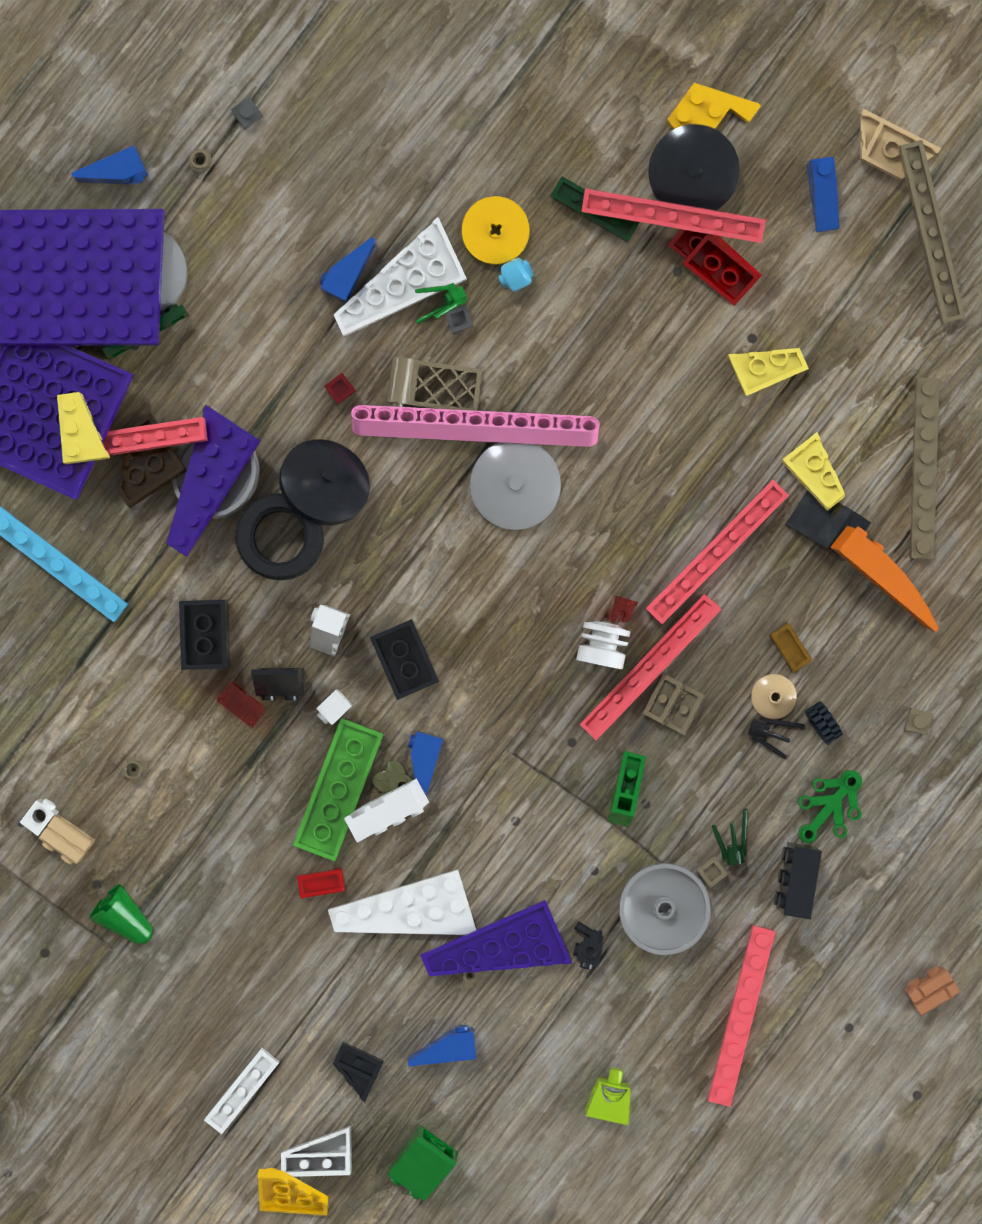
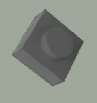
(247, 113)
(459, 319)

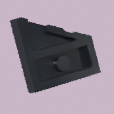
(358, 1068)

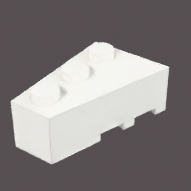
(387, 810)
(321, 1156)

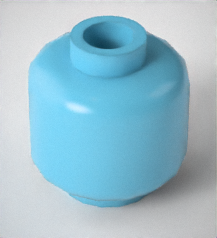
(516, 274)

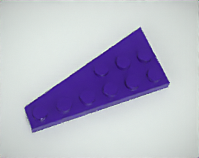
(209, 478)
(512, 942)

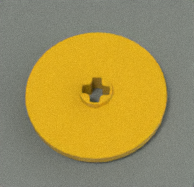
(495, 212)

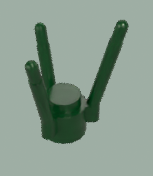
(734, 852)

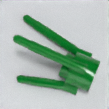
(454, 297)

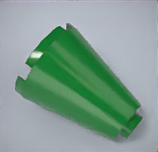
(122, 916)

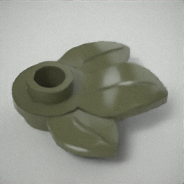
(392, 778)

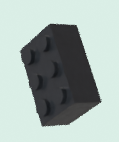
(204, 634)
(404, 659)
(798, 880)

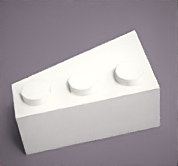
(327, 629)

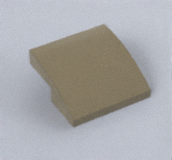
(673, 704)

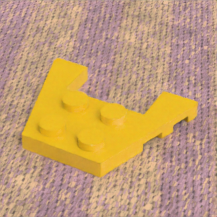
(709, 106)

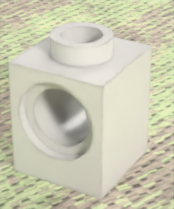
(333, 707)
(30, 820)

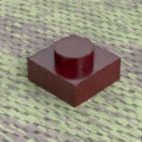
(340, 388)

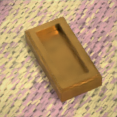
(790, 647)

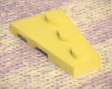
(766, 368)
(78, 433)
(813, 469)

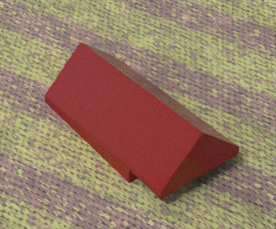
(715, 263)

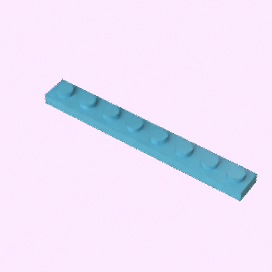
(61, 566)

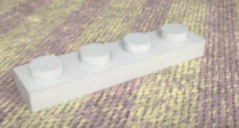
(241, 1090)

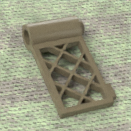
(404, 380)

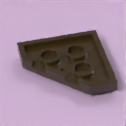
(147, 470)

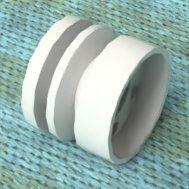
(603, 645)

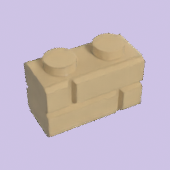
(66, 839)

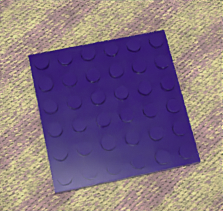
(30, 413)

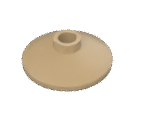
(763, 691)

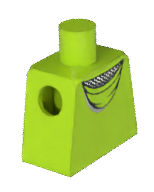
(610, 1098)

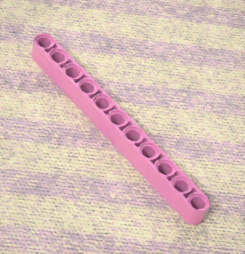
(475, 425)

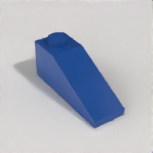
(119, 168)
(823, 193)
(345, 274)
(424, 756)
(450, 1047)

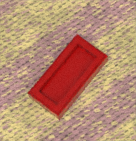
(321, 883)

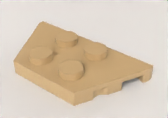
(881, 141)

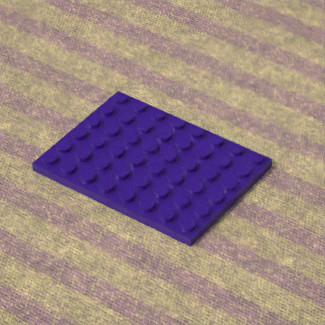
(81, 277)

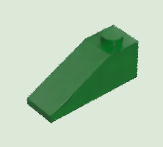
(626, 789)

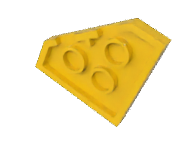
(287, 1194)

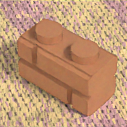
(931, 990)

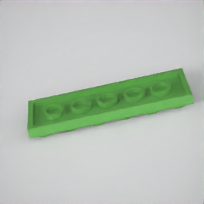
(338, 789)

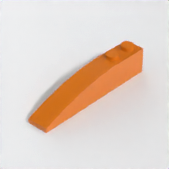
(882, 572)

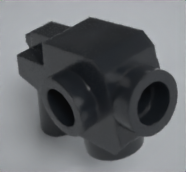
(590, 950)

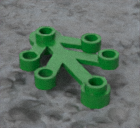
(832, 803)

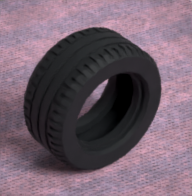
(250, 554)

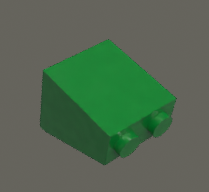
(422, 1163)

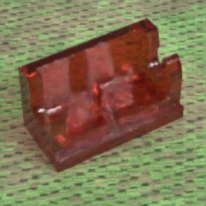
(620, 605)
(241, 704)

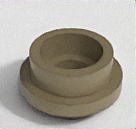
(200, 153)

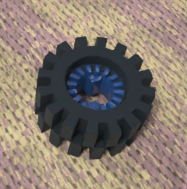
(823, 722)

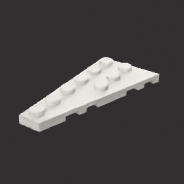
(422, 264)
(421, 907)

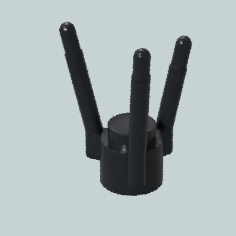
(760, 729)

